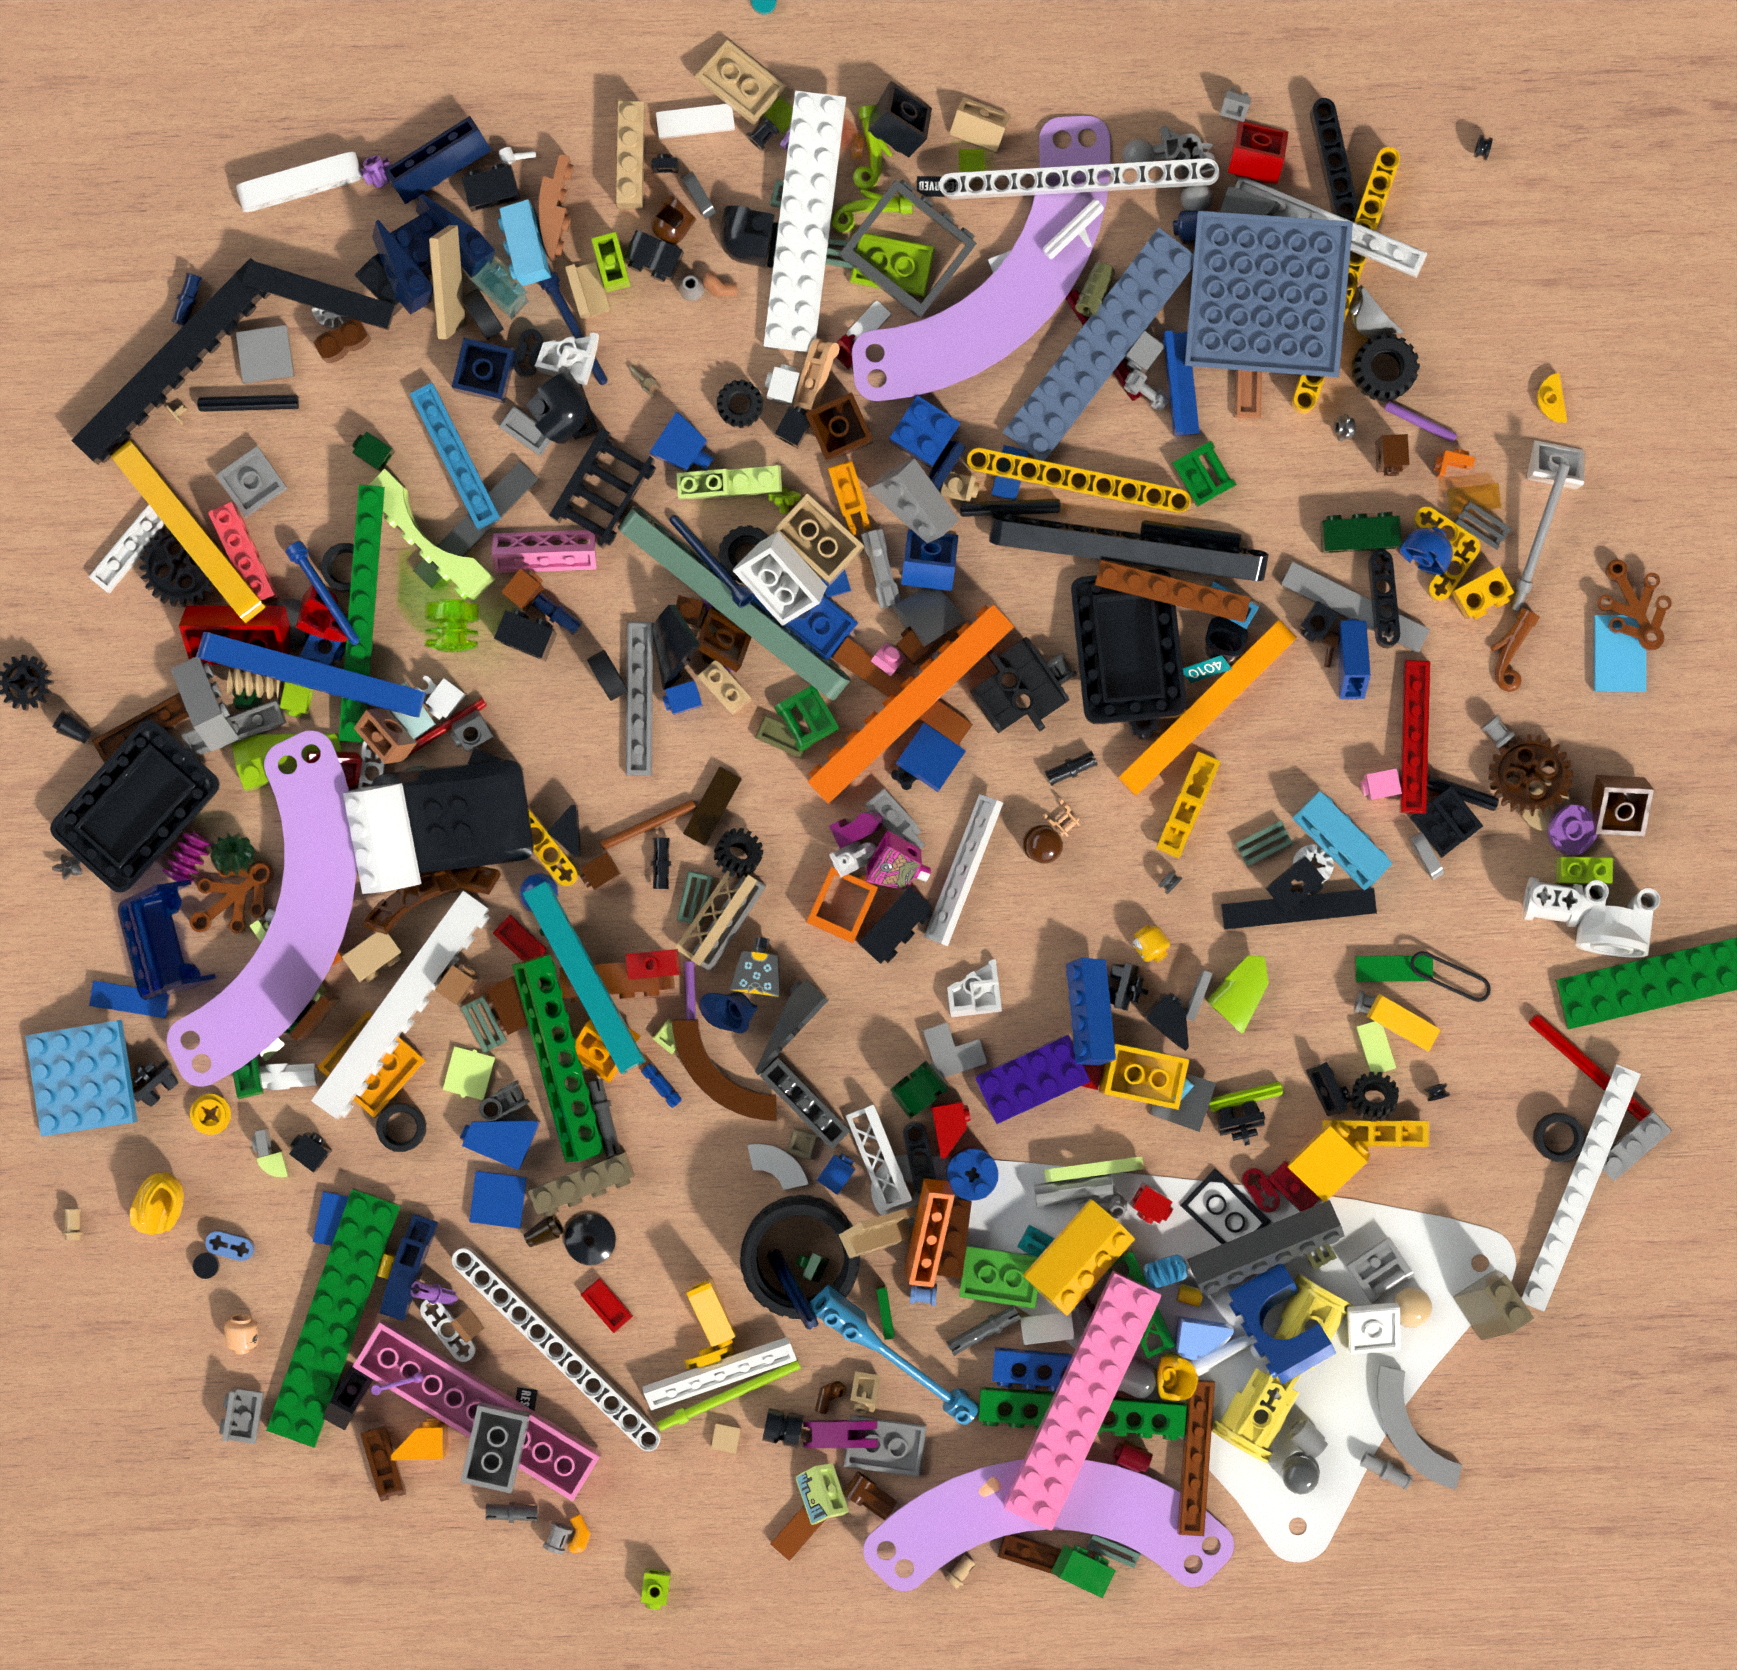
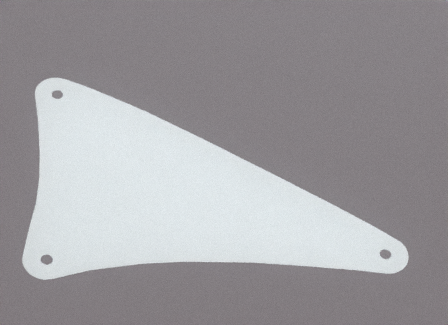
(1337, 1393)

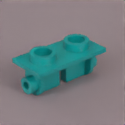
(1034, 1241)

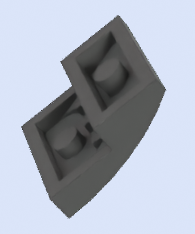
(928, 614)
(1191, 1107)

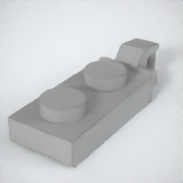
(895, 818)

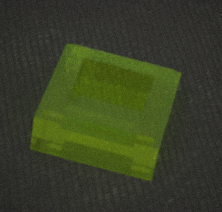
(780, 114)
(971, 160)

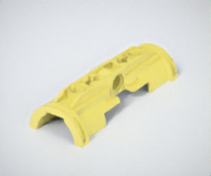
(1237, 1423)

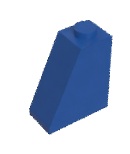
(1353, 659)
(501, 1139)

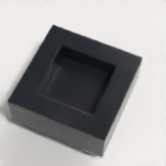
(664, 164)

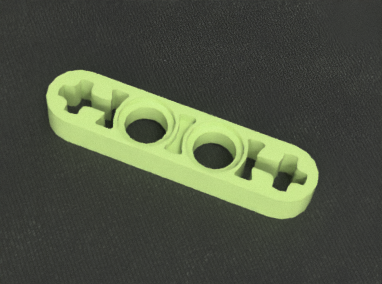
(1093, 1169)

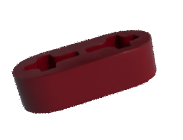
(1255, 1193)

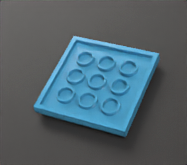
(81, 1078)

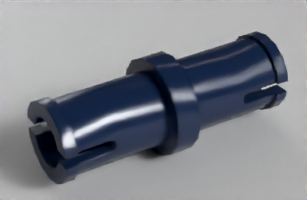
(186, 299)
(557, 613)

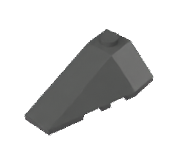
(798, 1011)

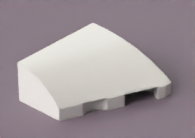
(569, 355)
(976, 993)

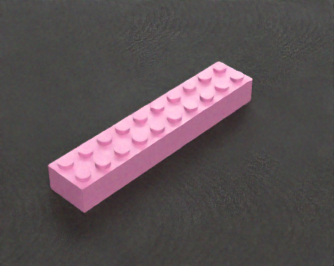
(453, 1398)
(1082, 1400)

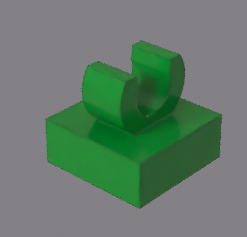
(813, 1266)

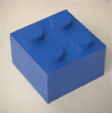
(924, 432)

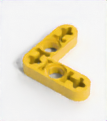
(1459, 537)

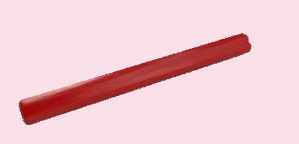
(1582, 1061)

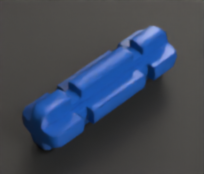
(661, 1085)

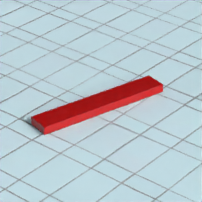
(1415, 736)

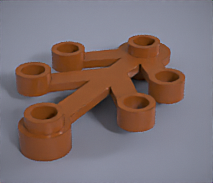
(1637, 608)
(235, 895)

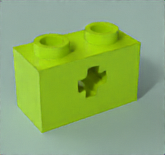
(611, 262)
(1584, 869)

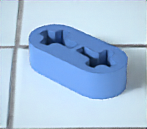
(232, 1239)

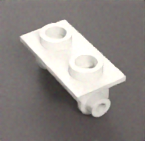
(852, 857)

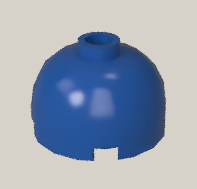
(1429, 549)

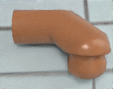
(716, 287)

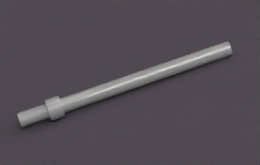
(1524, 583)

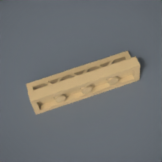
(720, 924)
(878, 1232)

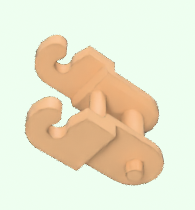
(1063, 830)

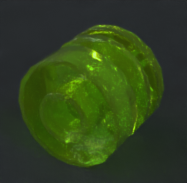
(451, 625)

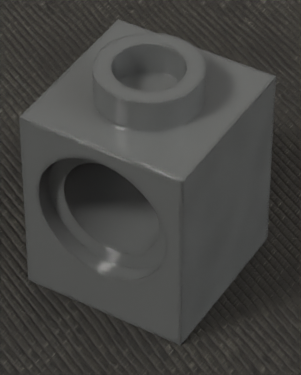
(474, 720)

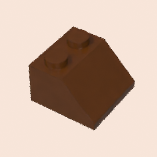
(839, 427)
(1621, 805)

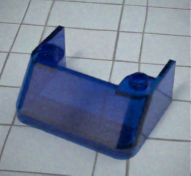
(154, 942)

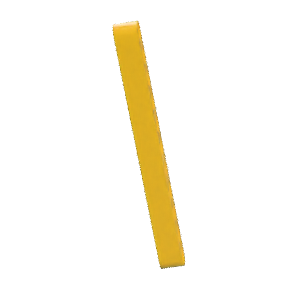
(1370, 221)

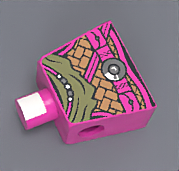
(896, 863)

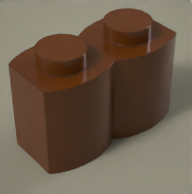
(336, 344)

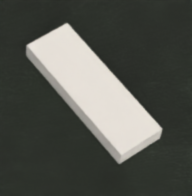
(695, 121)

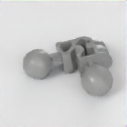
(1172, 147)

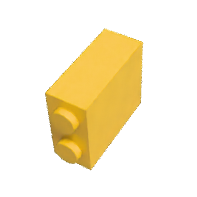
(1329, 1160)

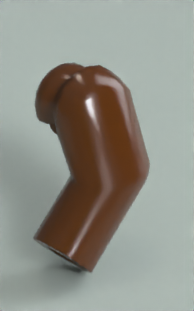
(828, 1393)

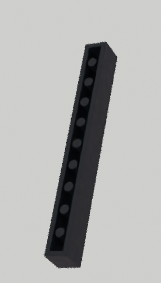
(168, 368)

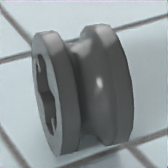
(1170, 881)

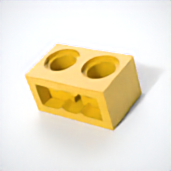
(1480, 588)

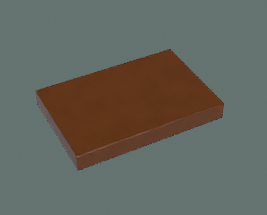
(314, 1017)

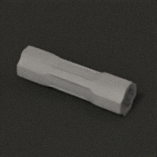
(876, 550)
(1092, 1188)

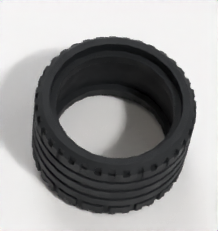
(784, 1207)

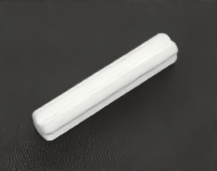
(1072, 229)

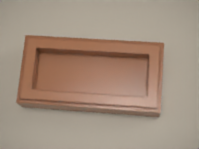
(1248, 394)

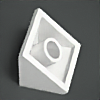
(1546, 461)

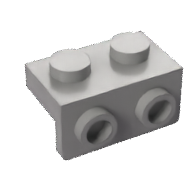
(242, 1415)

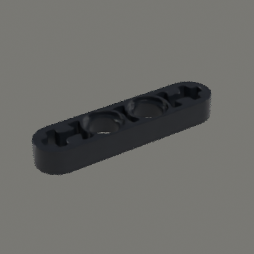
(1388, 598)

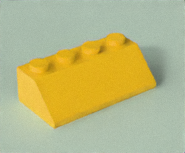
(1078, 1257)

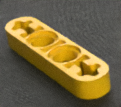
(545, 842)

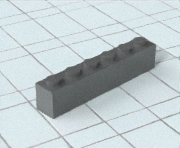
(1266, 1248)

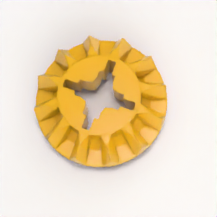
(198, 1114)

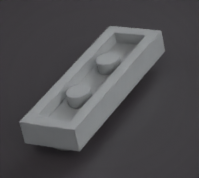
(1635, 1145)

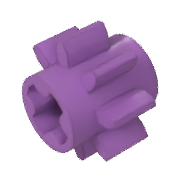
(374, 171)

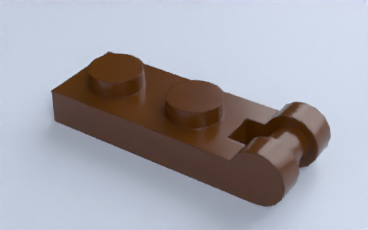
(379, 1452)

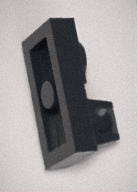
(1331, 1097)

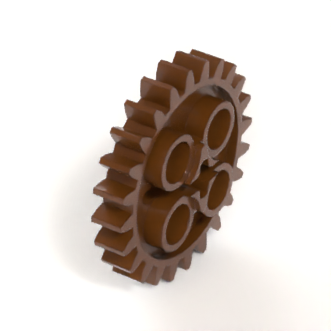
(1542, 756)

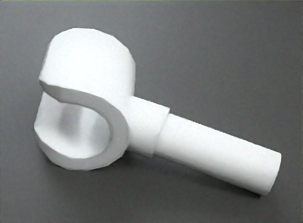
(507, 156)

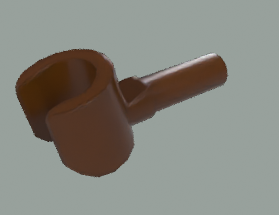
(1330, 639)

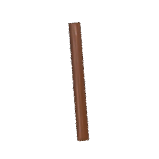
(648, 824)

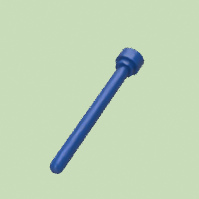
(297, 553)

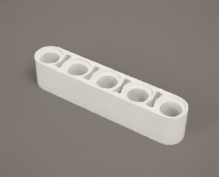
(299, 182)

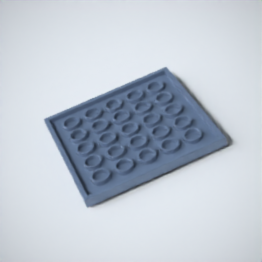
(1268, 293)

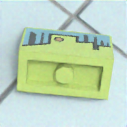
(821, 1493)

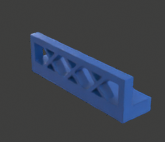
(1180, 385)

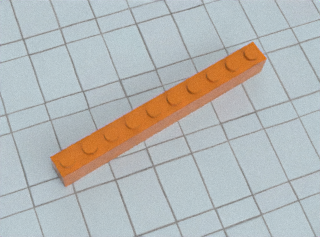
(910, 704)

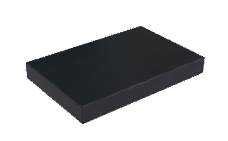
(1216, 1176)

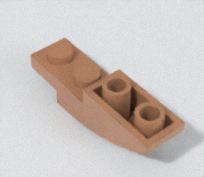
(552, 217)

